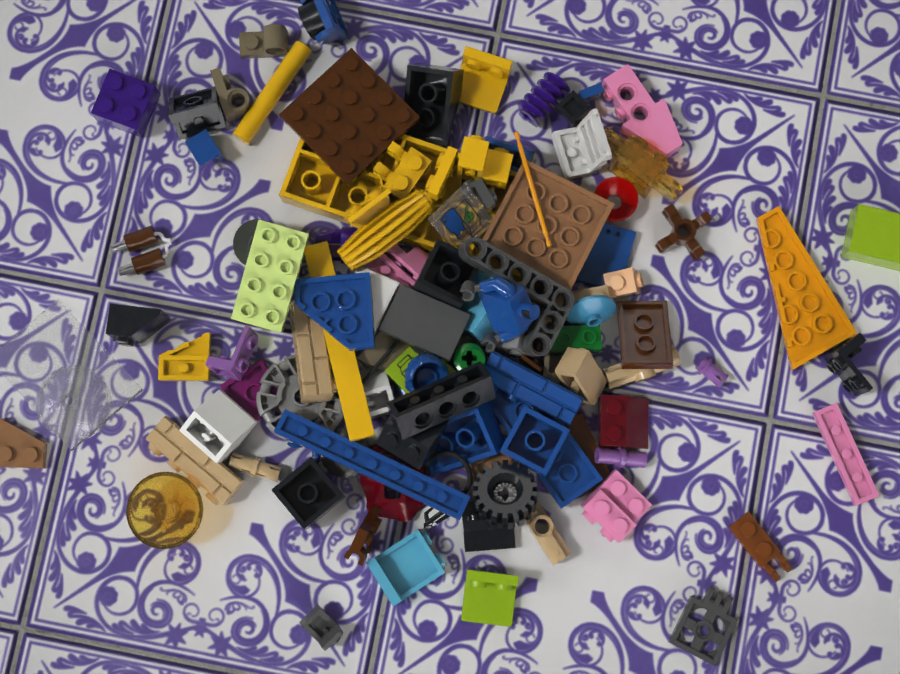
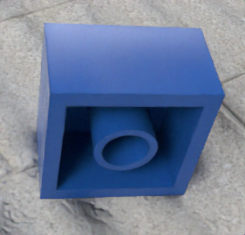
(534, 441)

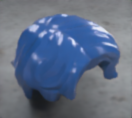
(423, 371)

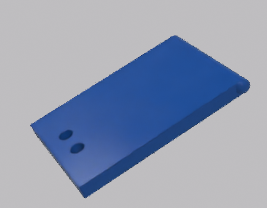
(607, 255)

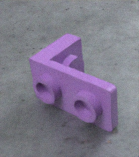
(238, 364)

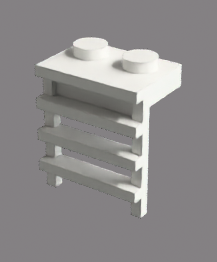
(583, 147)

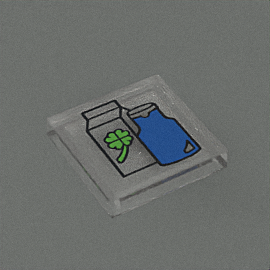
(461, 217)

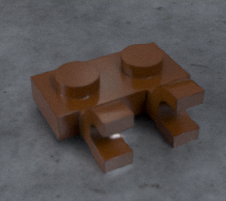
(365, 535)

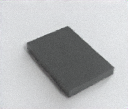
(424, 323)

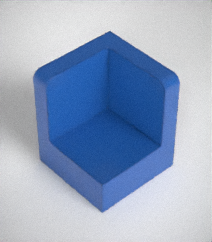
(203, 148)

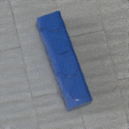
(533, 388)

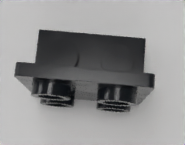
(839, 363)

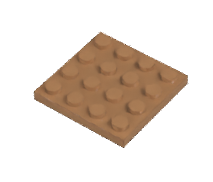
(571, 218)

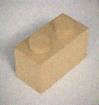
(581, 374)

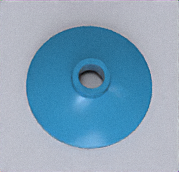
(592, 310)

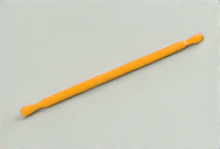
(532, 189)

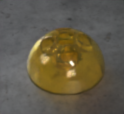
(154, 501)

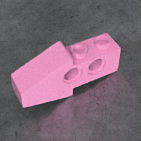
(657, 127)

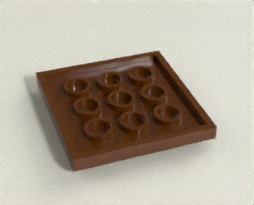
(349, 117)

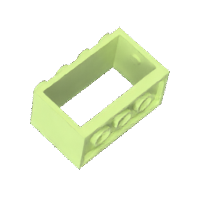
(270, 276)

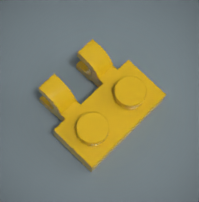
(445, 167)
(408, 172)

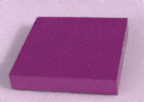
(245, 391)

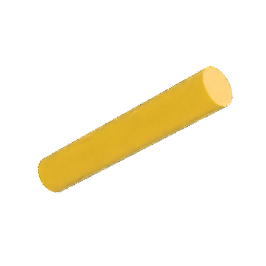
(272, 92)

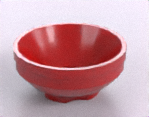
(624, 191)

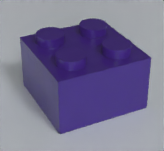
(125, 103)

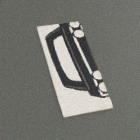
(428, 518)

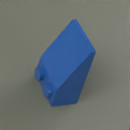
(472, 436)

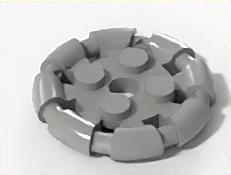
(286, 398)

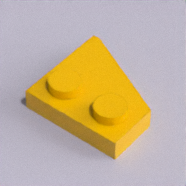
(186, 361)

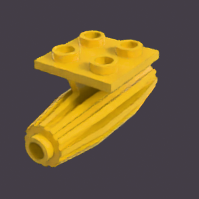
(381, 224)

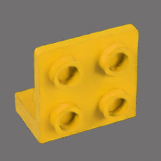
(483, 79)

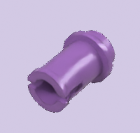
(710, 371)

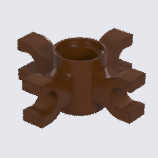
(673, 217)

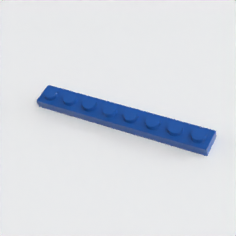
(372, 464)

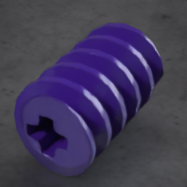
(541, 97)

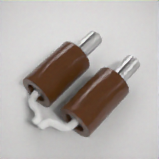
(144, 262)

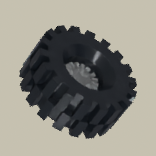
(505, 478)

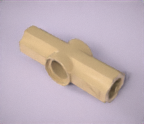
(619, 377)
(551, 541)

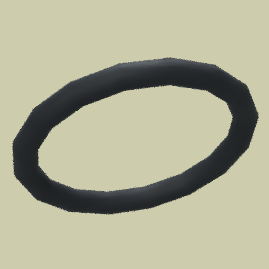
(458, 457)

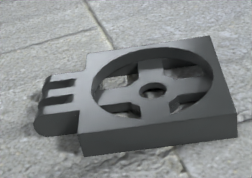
(713, 609)

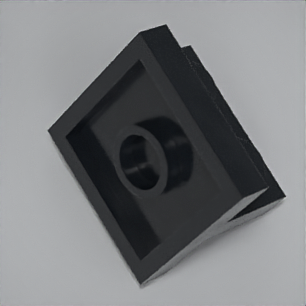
(196, 112)
(482, 537)

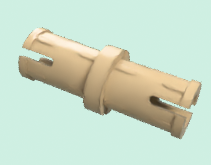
(255, 467)

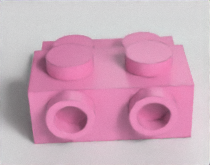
(615, 506)

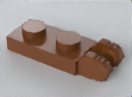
(758, 544)

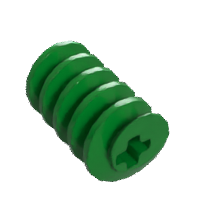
(467, 351)

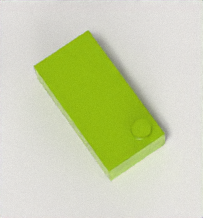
(873, 237)

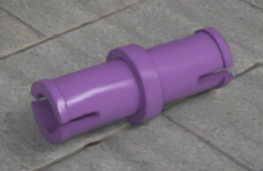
(620, 457)

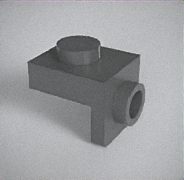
(485, 195)
(322, 627)

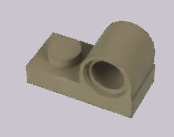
(264, 44)
(228, 97)

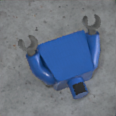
(506, 307)

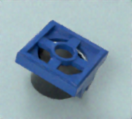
(322, 20)

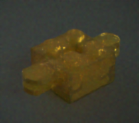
(641, 166)

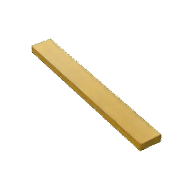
(342, 360)

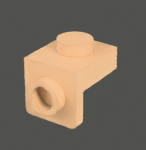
(623, 282)

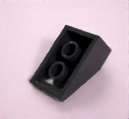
(435, 97)

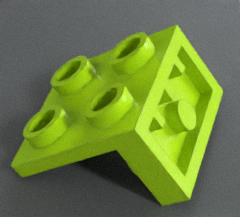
(489, 598)

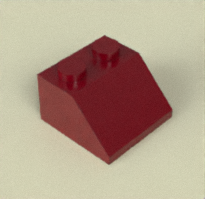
(622, 422)

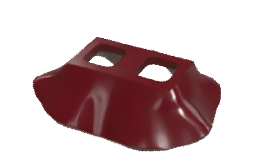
(400, 509)

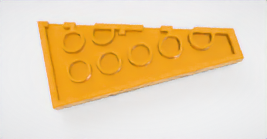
(804, 302)

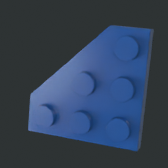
(340, 307)

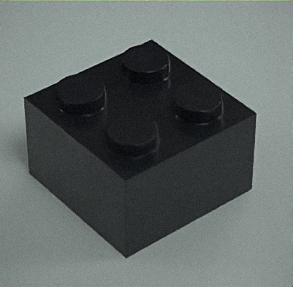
(444, 275)
(308, 493)

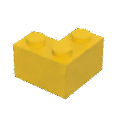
(481, 162)

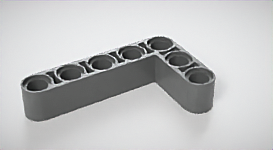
(529, 276)

